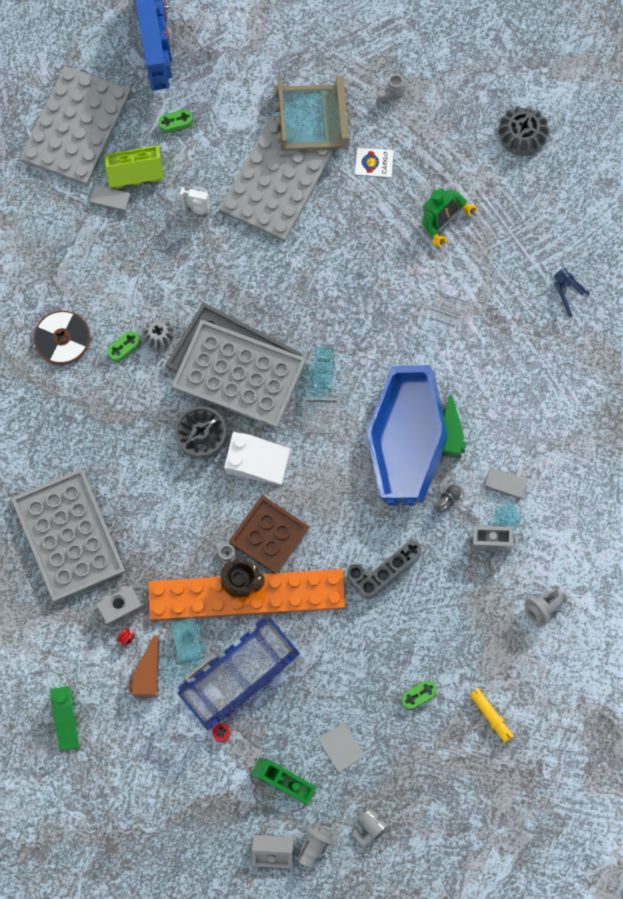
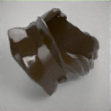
(241, 578)

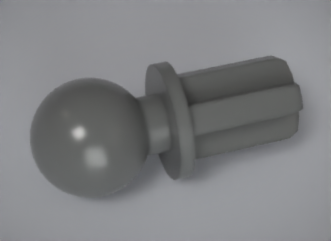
(448, 498)

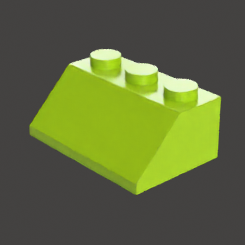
(134, 166)

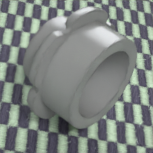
(227, 548)

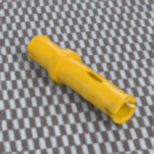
(491, 715)

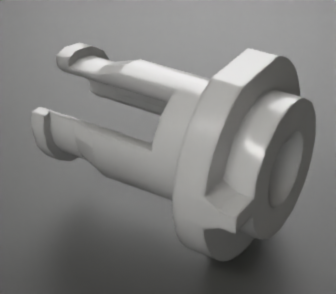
(539, 610)
(314, 844)

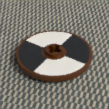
(67, 349)

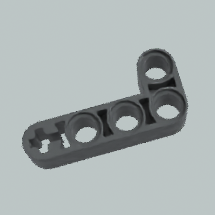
(386, 567)

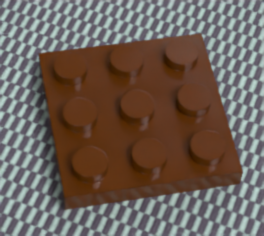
(269, 534)

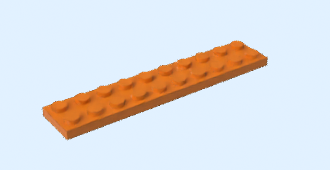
(279, 595)

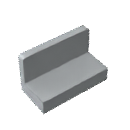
(272, 851)

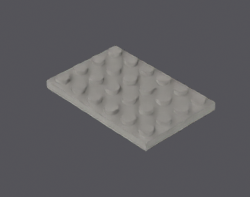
(75, 125)
(274, 184)
(239, 373)
(68, 535)

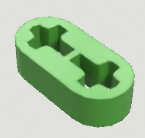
(175, 121)
(126, 350)
(421, 698)

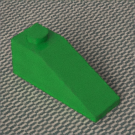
(454, 444)
(65, 718)
(283, 780)

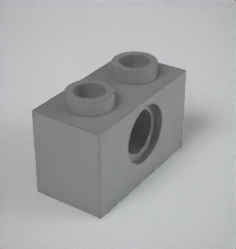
(492, 538)
(112, 615)

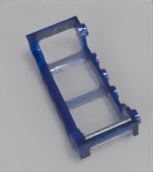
(238, 673)

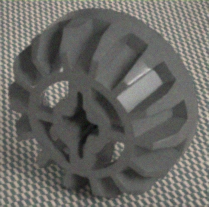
(524, 143)
(201, 420)

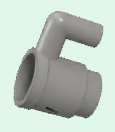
(395, 88)
(373, 825)

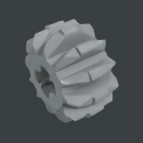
(154, 339)

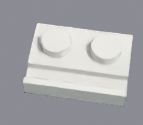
(196, 200)

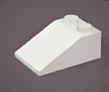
(256, 459)

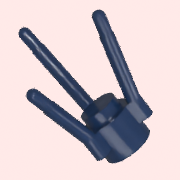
(565, 279)

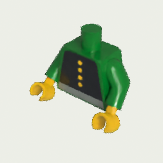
(441, 210)

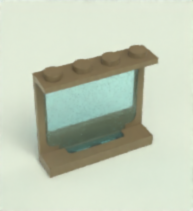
(312, 116)

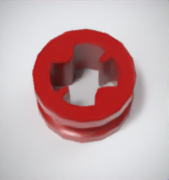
(125, 637)
(217, 729)

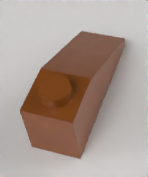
(147, 673)

